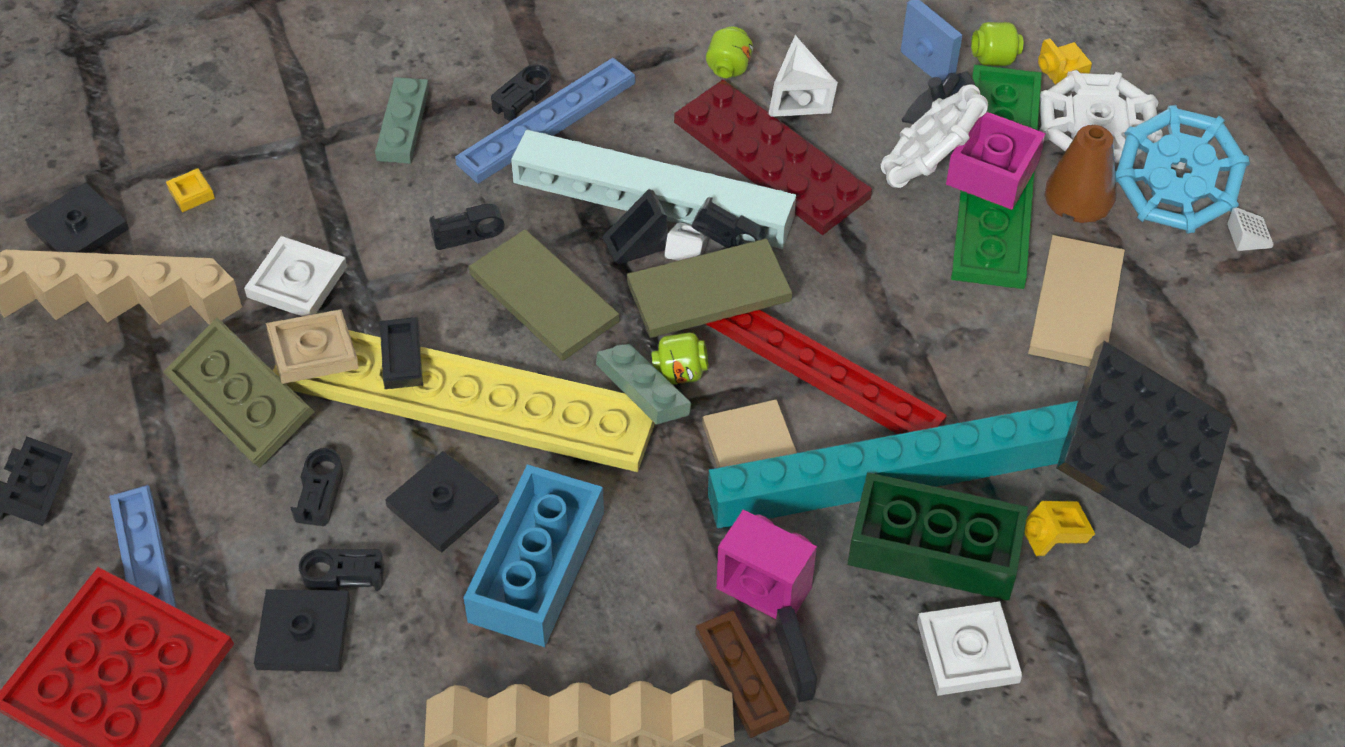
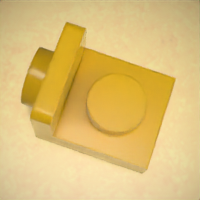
(1060, 60)
(1057, 523)

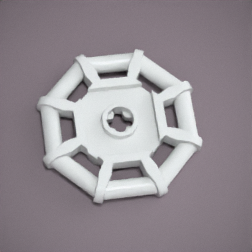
(1094, 95)
(934, 136)

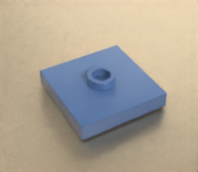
(930, 40)

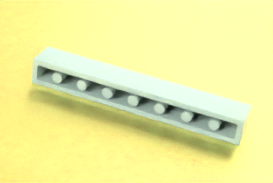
(622, 178)

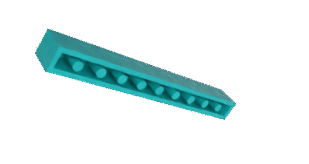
(924, 456)

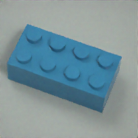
(534, 555)

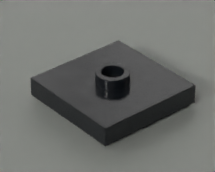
(77, 222)
(442, 501)
(302, 630)

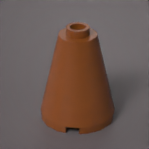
(1084, 177)

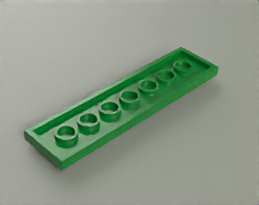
(990, 238)

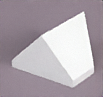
(802, 85)

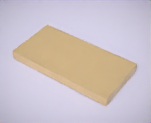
(1076, 300)

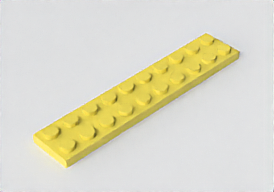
(496, 404)

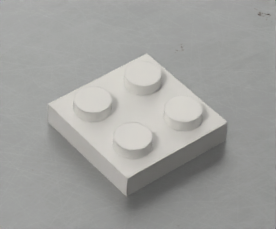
(295, 277)
(969, 648)

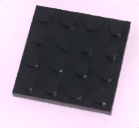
(1145, 444)

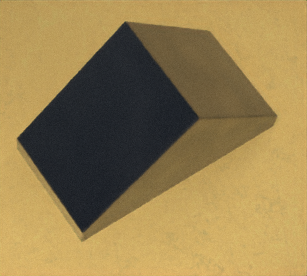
(639, 230)

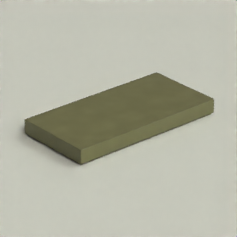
(709, 287)
(544, 294)
(238, 392)

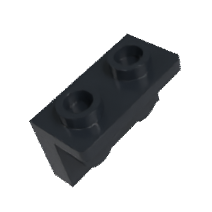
(33, 480)

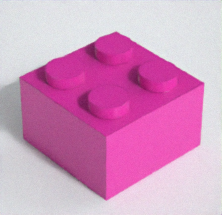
(996, 160)
(765, 565)

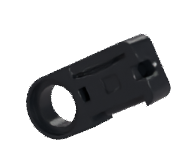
(519, 93)
(465, 226)
(724, 226)
(318, 490)
(346, 569)

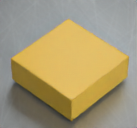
(190, 190)

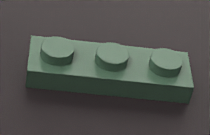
(402, 120)
(643, 383)

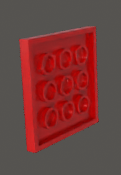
(113, 669)

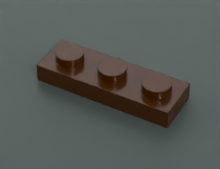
(742, 674)

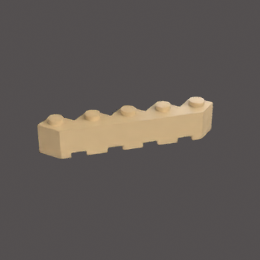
(116, 284)
(582, 717)

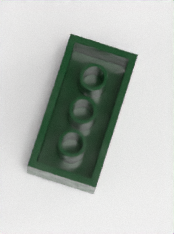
(938, 536)

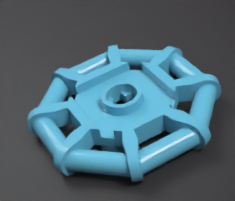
(1197, 156)

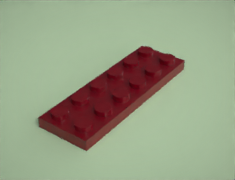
(773, 155)

